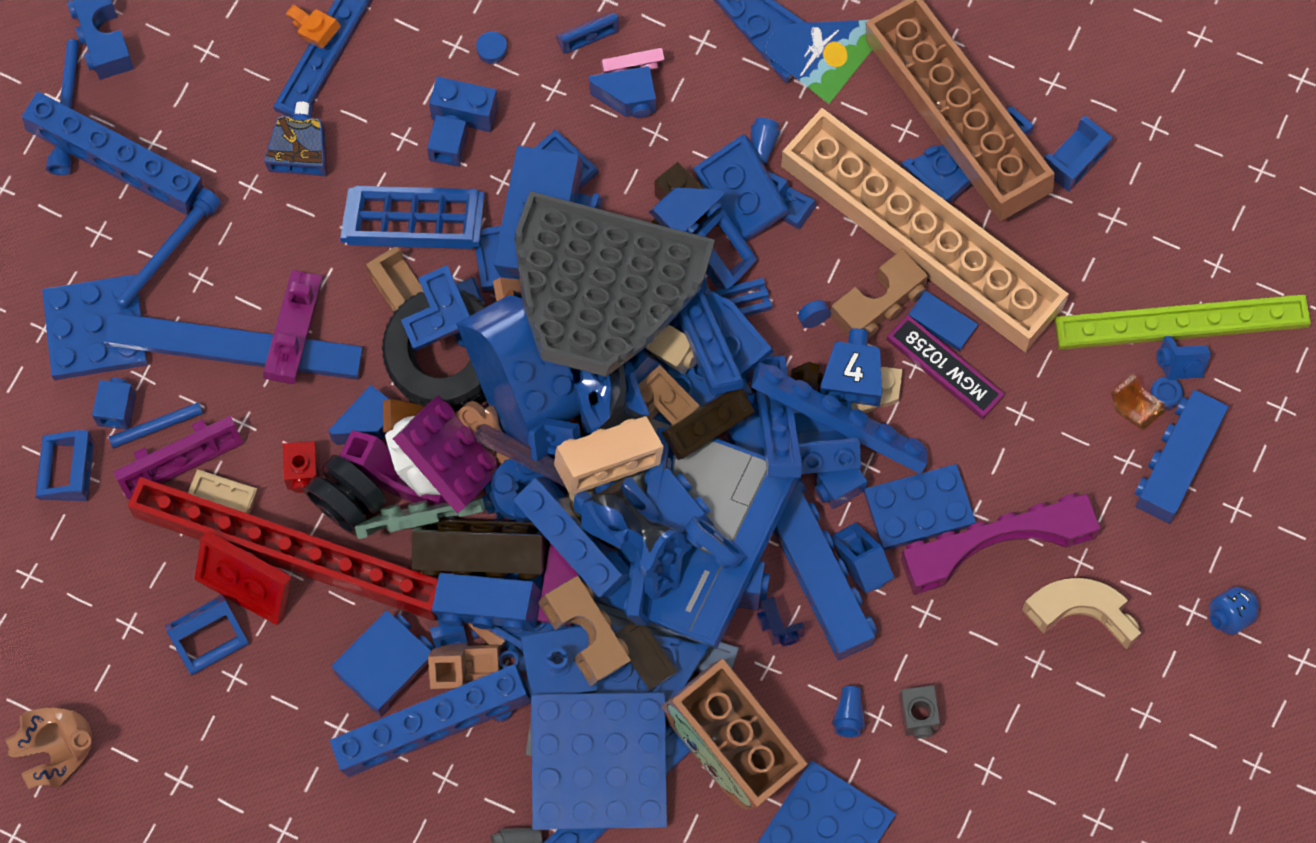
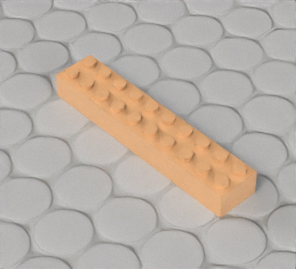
(931, 231)

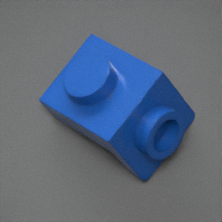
(1182, 361)
(548, 435)

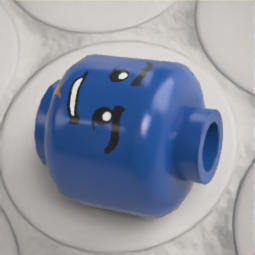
(1233, 610)

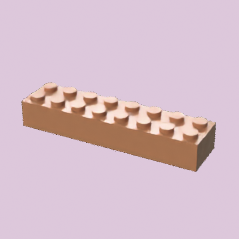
(959, 107)

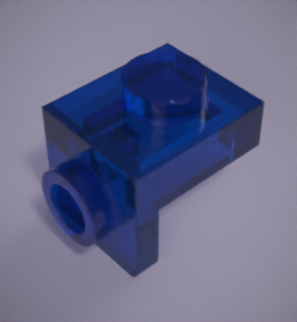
(770, 621)

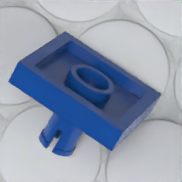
(551, 661)

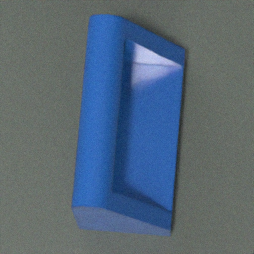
(716, 269)
(80, 470)
(196, 620)

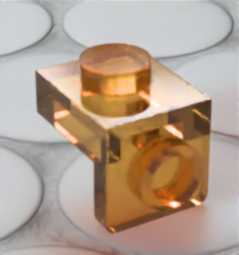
(1136, 403)

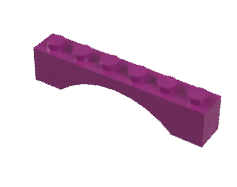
(1062, 523)

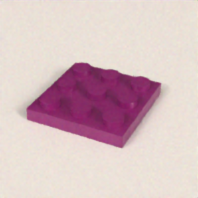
(447, 453)

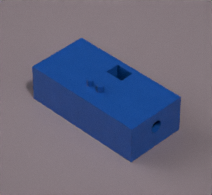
(541, 172)

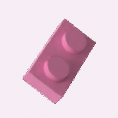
(641, 59)

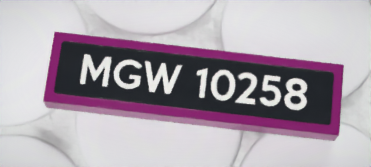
(945, 367)

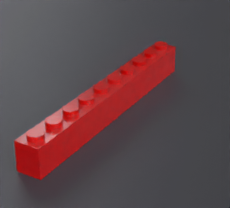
(286, 548)

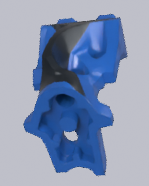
(613, 402)
(616, 519)

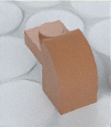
(457, 663)

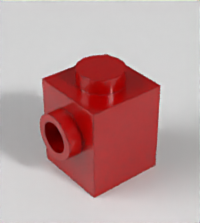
(300, 464)

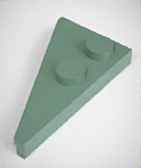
(416, 515)

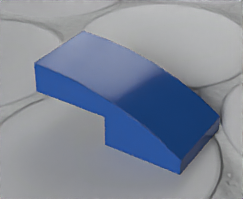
(798, 203)

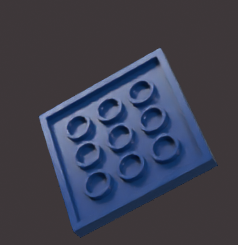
(598, 761)

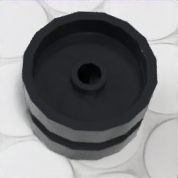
(344, 494)

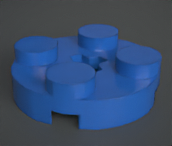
(504, 487)

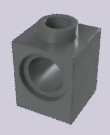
(924, 698)

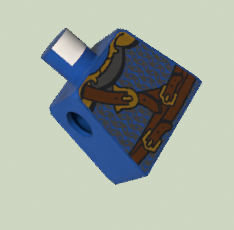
(298, 144)

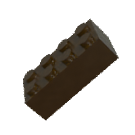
(480, 547)

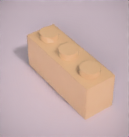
(608, 455)

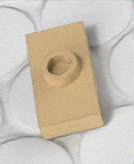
(223, 491)

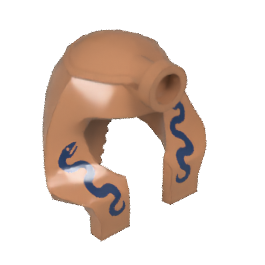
(53, 731)

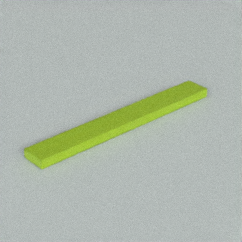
(1182, 322)

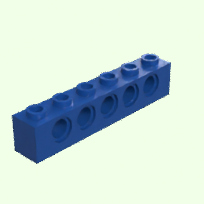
(111, 153)
(430, 721)

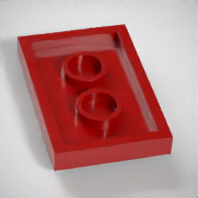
(242, 577)

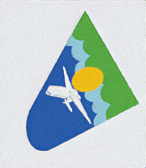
(820, 53)

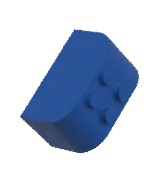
(512, 371)

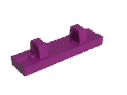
(292, 327)
(179, 455)

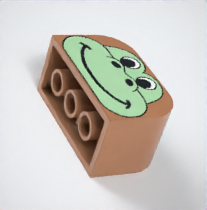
(732, 736)

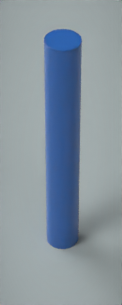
(155, 425)

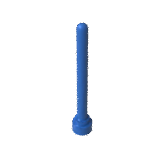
(59, 161)
(205, 204)

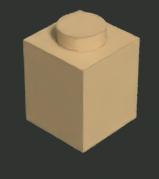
(673, 349)

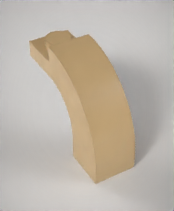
(1084, 598)

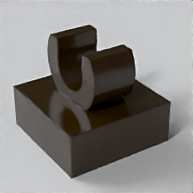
(808, 373)

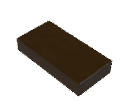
(646, 655)

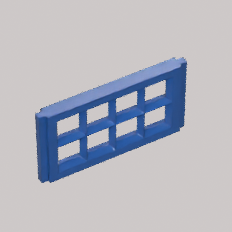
(354, 215)

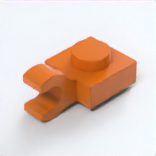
(316, 28)

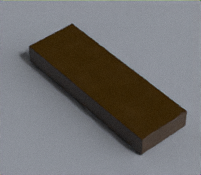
(707, 422)

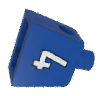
(854, 371)

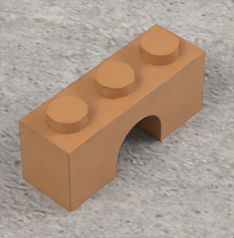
(902, 282)
(575, 605)

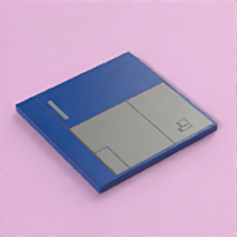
(744, 509)

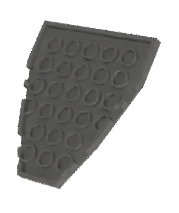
(601, 281)

